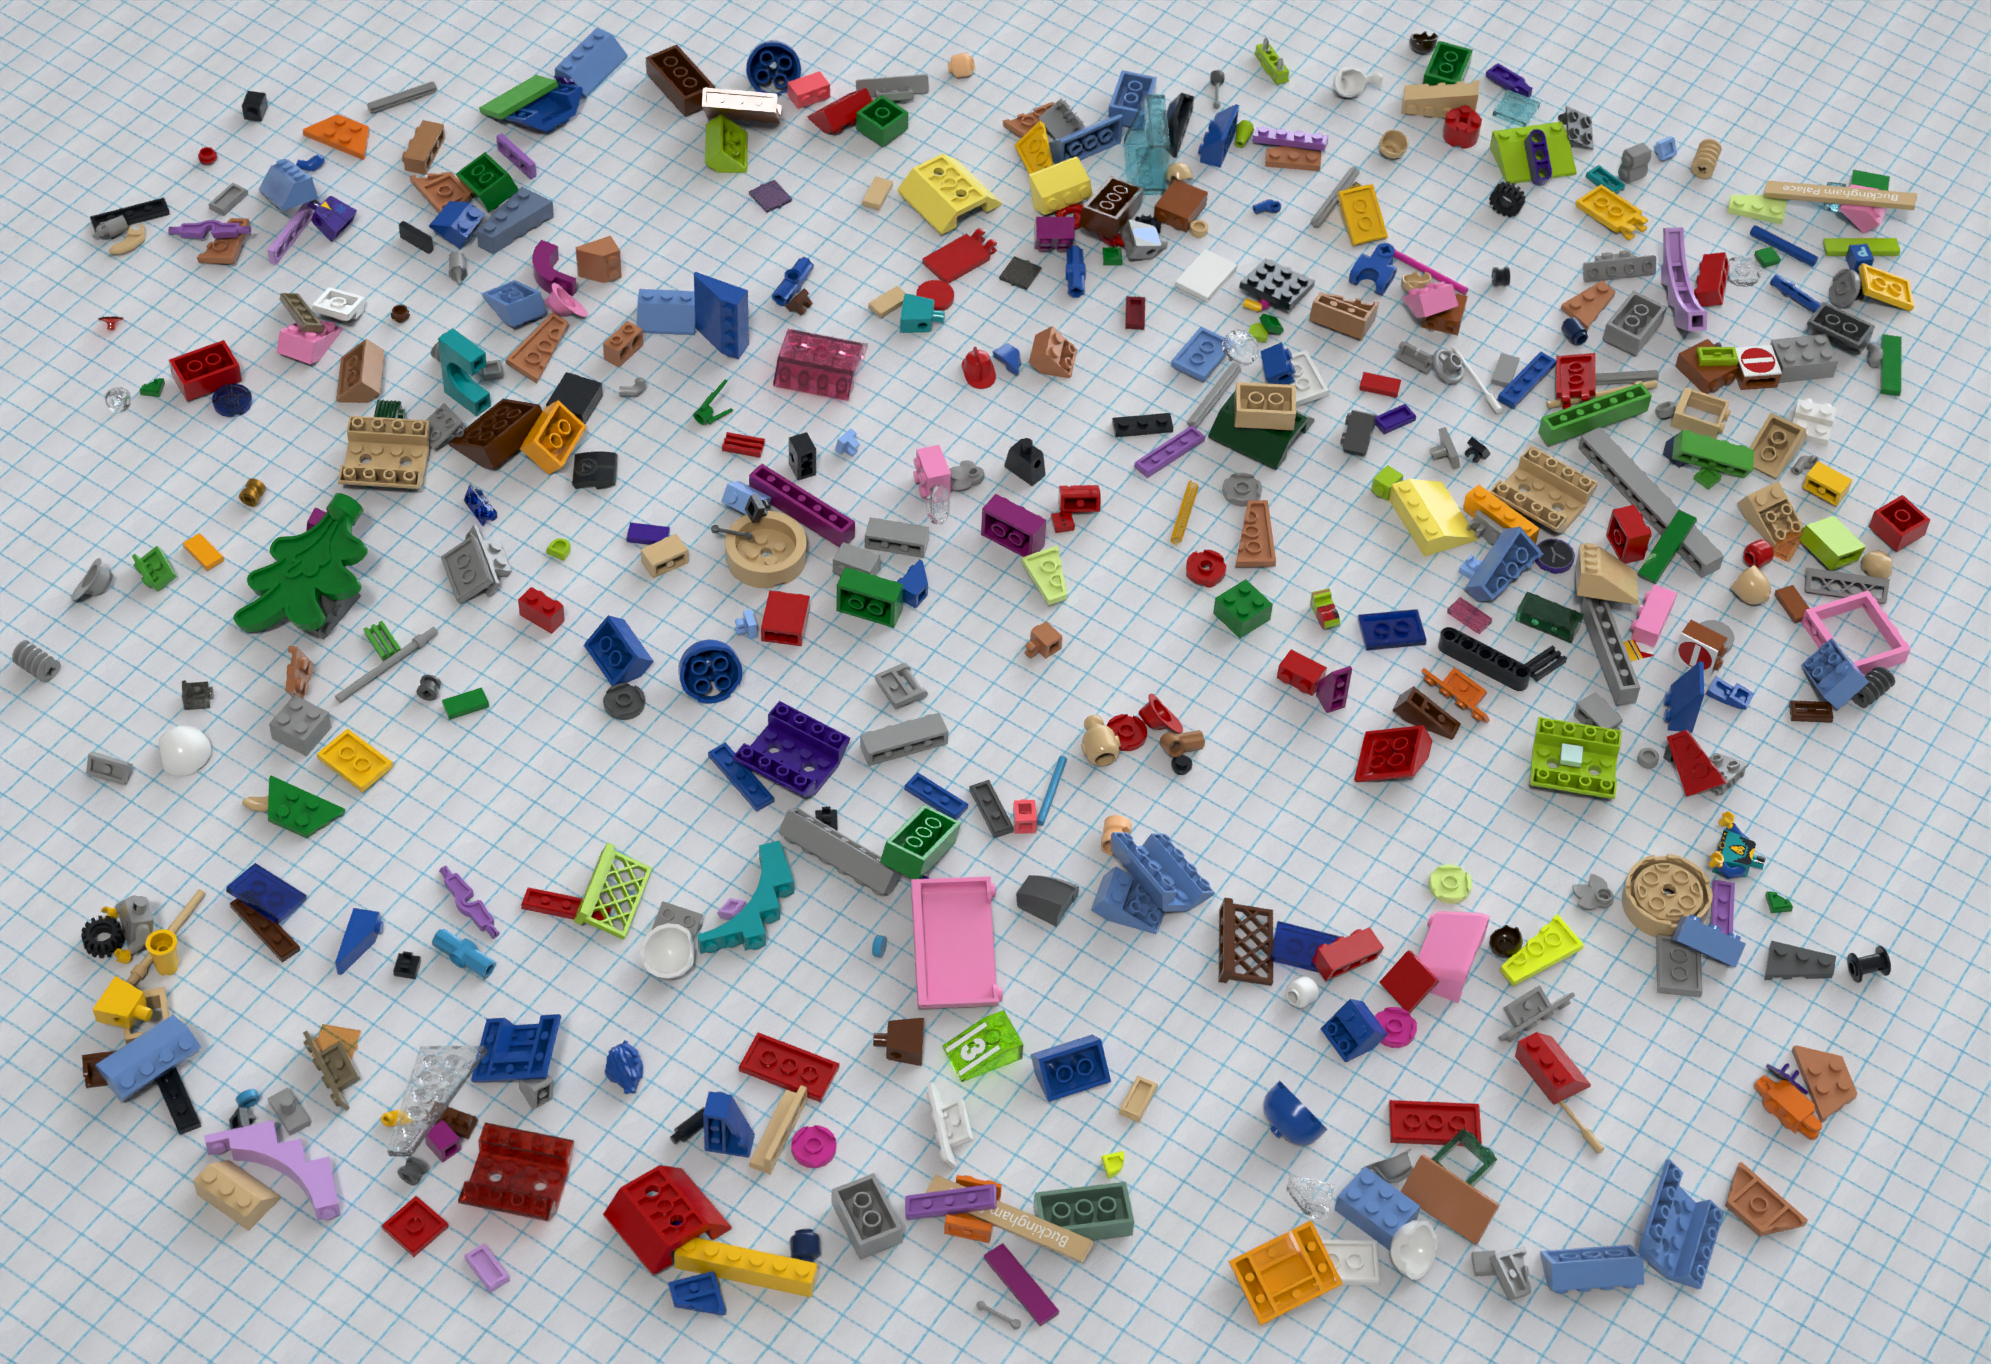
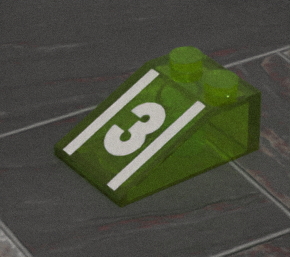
(984, 1047)

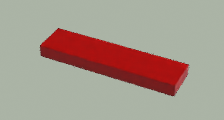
(556, 904)

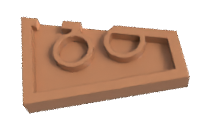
(1024, 123)
(1293, 158)
(224, 249)
(1589, 303)

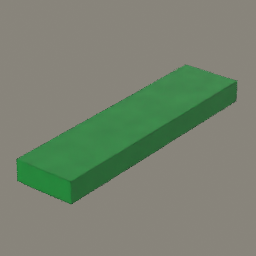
(1891, 365)
(1667, 546)

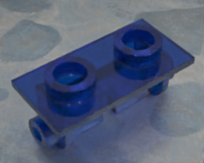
(479, 505)

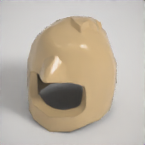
(1752, 586)

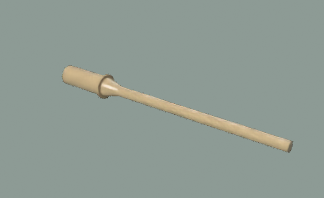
(1586, 1133)

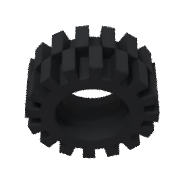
(1511, 192)
(102, 926)

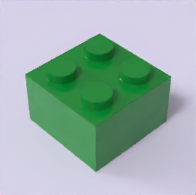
(882, 120)
(1242, 608)

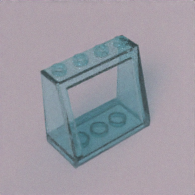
(1148, 146)

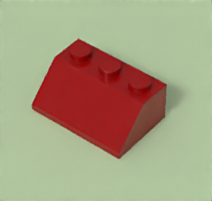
(841, 111)
(1550, 1067)

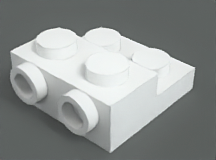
(339, 305)
(1816, 419)

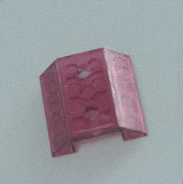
(817, 367)

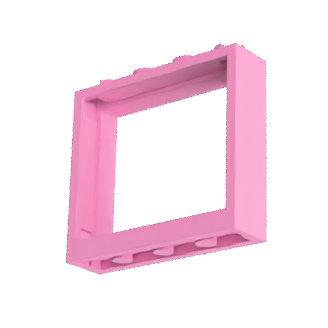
(1820, 634)

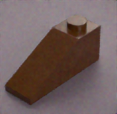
(1420, 710)

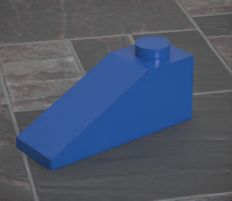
(358, 937)

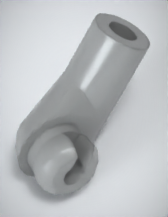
(1804, 462)

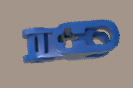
(1375, 268)

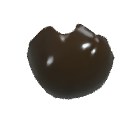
(1423, 43)
(1506, 941)

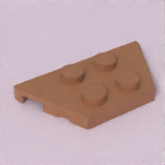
(440, 189)
(298, 673)
(1825, 1080)
(1760, 1205)

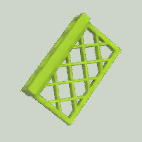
(595, 886)

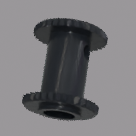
(1876, 962)

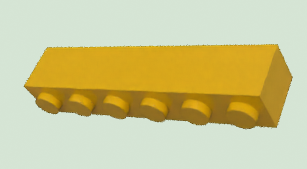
(747, 1266)

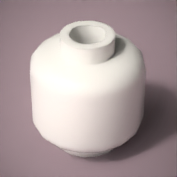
(1302, 992)

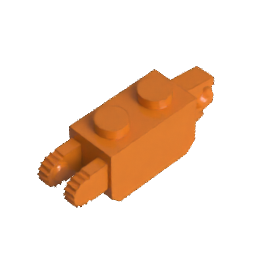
(1789, 1106)

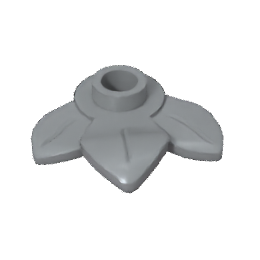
(966, 475)
(1591, 893)

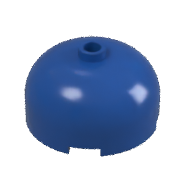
(763, 56)
(722, 668)
(1291, 1116)

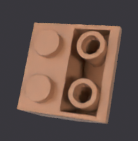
(1053, 354)

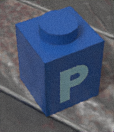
(1857, 255)

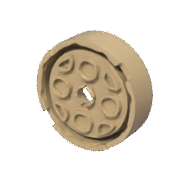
(775, 534)
(1645, 896)

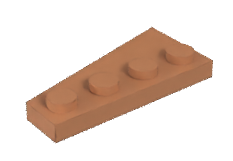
(1256, 541)

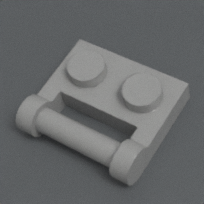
(895, 688)

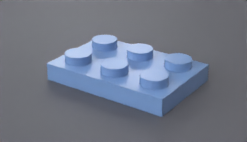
(1200, 354)

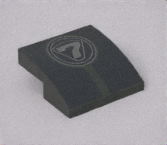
(595, 469)

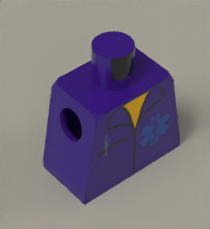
(331, 216)

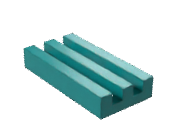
(1606, 180)

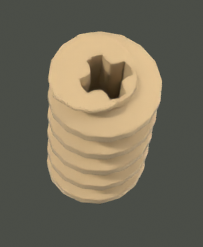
(1706, 158)

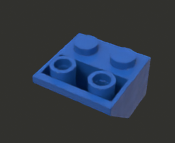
(1353, 1030)

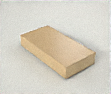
(877, 193)
(887, 302)
(1138, 1099)

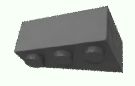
(334, 612)

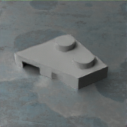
(1512, 1272)

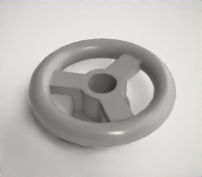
(1450, 363)

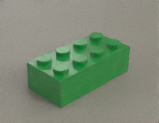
(920, 842)

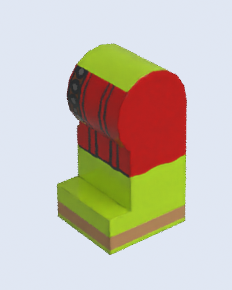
(1324, 609)

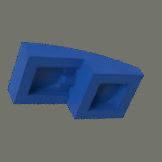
(1733, 696)

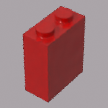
(785, 618)

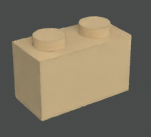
(664, 556)

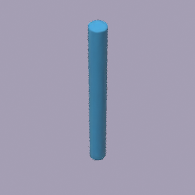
(1051, 790)

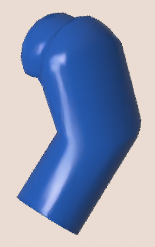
(311, 164)
(1267, 205)

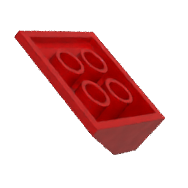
(1393, 753)

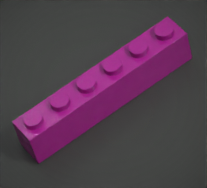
(803, 506)

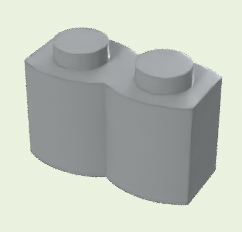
(1634, 163)

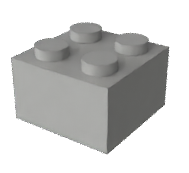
(300, 725)

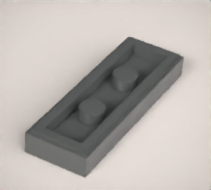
(991, 809)

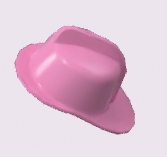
(562, 303)

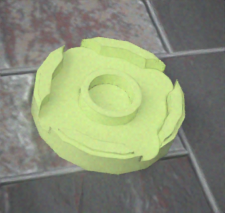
(1450, 884)

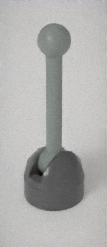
(1217, 78)

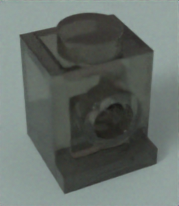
(196, 695)

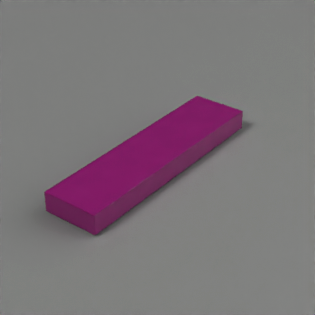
(1021, 1284)

